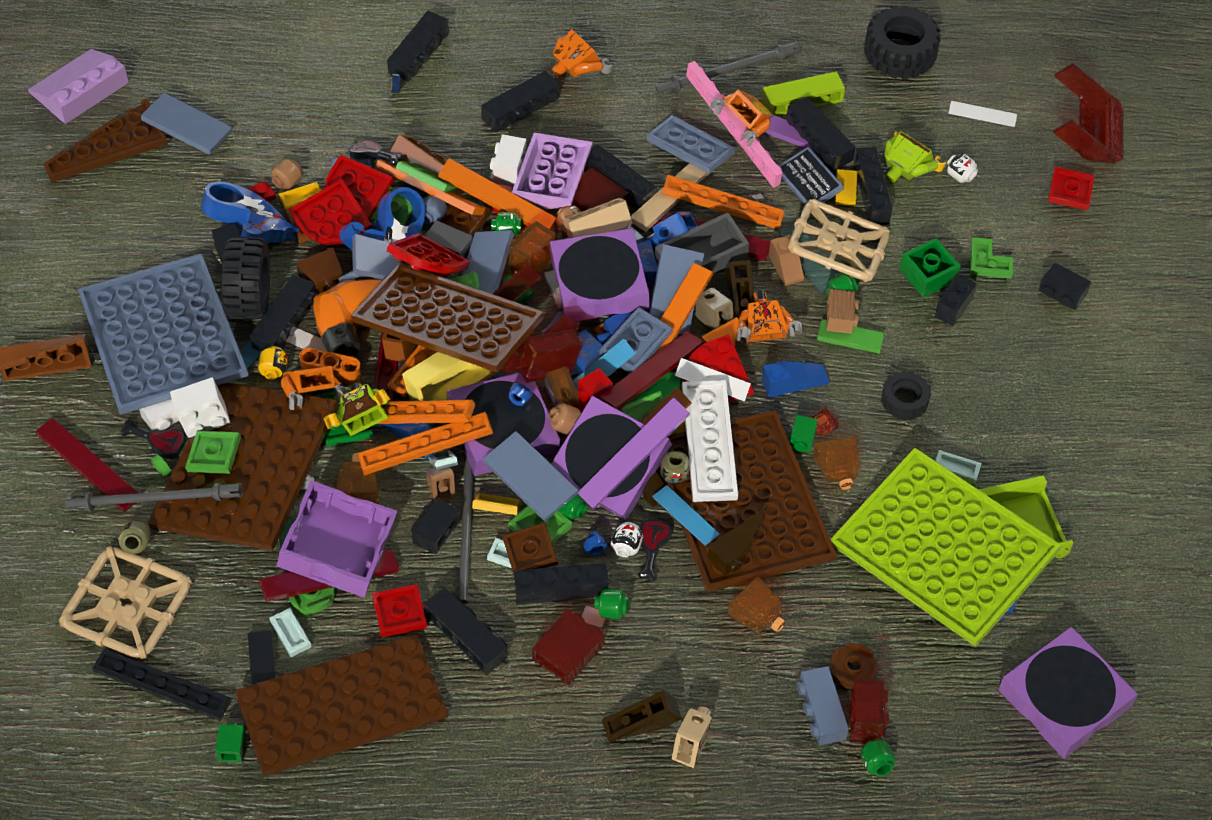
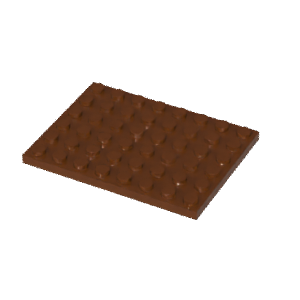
(269, 463)
(766, 481)

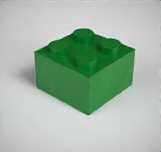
(929, 267)

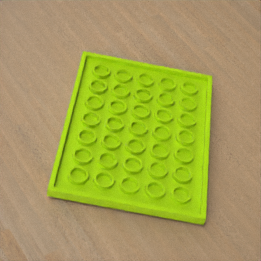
(945, 546)

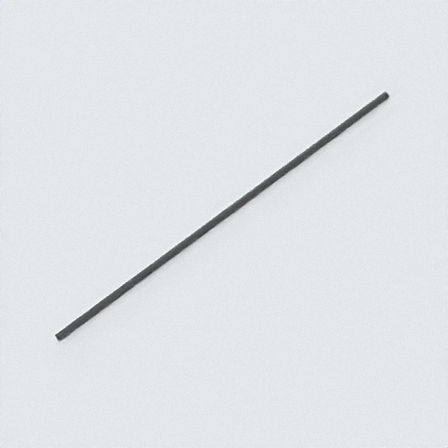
(467, 511)

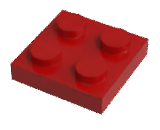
(1071, 188)
(399, 610)

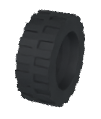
(906, 380)

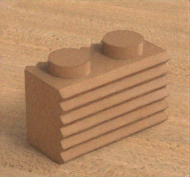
(841, 311)

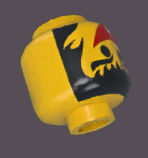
(272, 362)

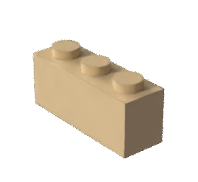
(600, 219)

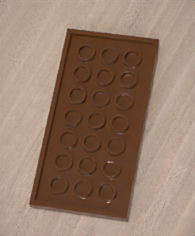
(448, 317)
(340, 705)

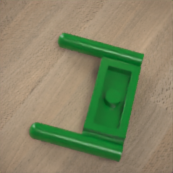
(338, 434)

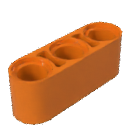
(340, 364)

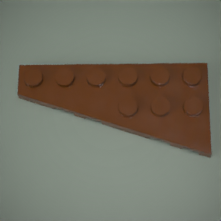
(108, 144)

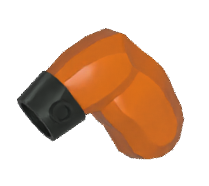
(334, 313)

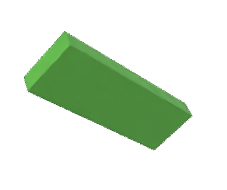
(425, 176)
(859, 339)

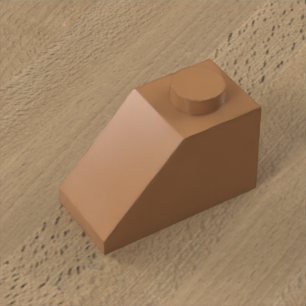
(785, 263)
(441, 483)

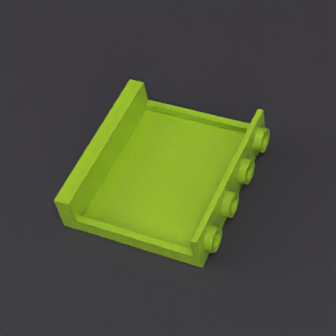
(1030, 502)

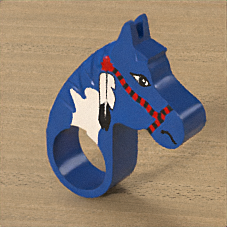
(247, 209)
(387, 226)

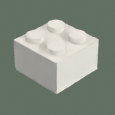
(508, 160)
(200, 407)

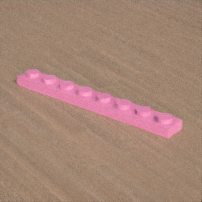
(735, 126)

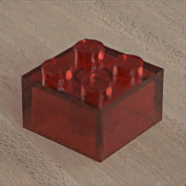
(868, 711)

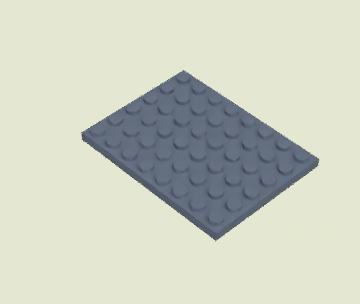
(161, 332)

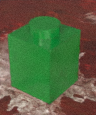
(803, 433)
(230, 743)

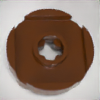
(847, 655)

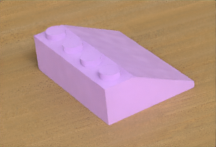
(80, 84)
(551, 170)

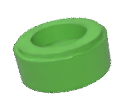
(160, 465)

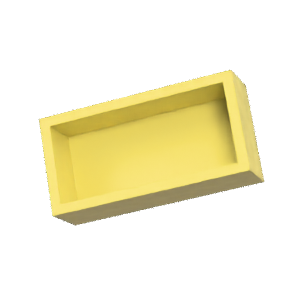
(441, 373)

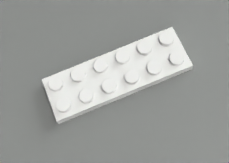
(710, 442)

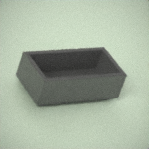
(717, 239)

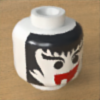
(962, 168)
(627, 539)

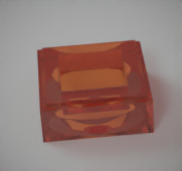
(826, 422)

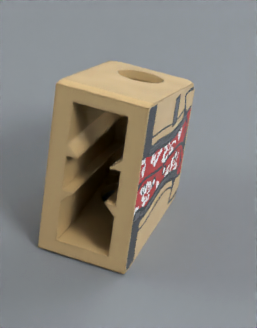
(695, 729)

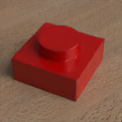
(263, 190)

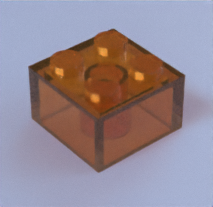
(531, 248)

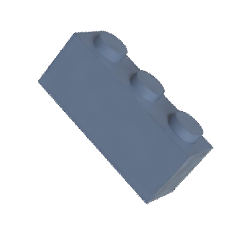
(822, 706)

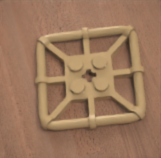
(849, 240)
(130, 615)

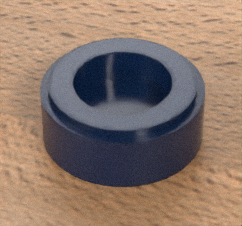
(395, 83)

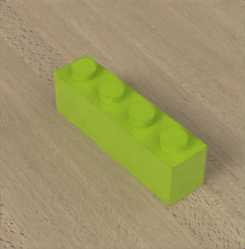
(820, 89)

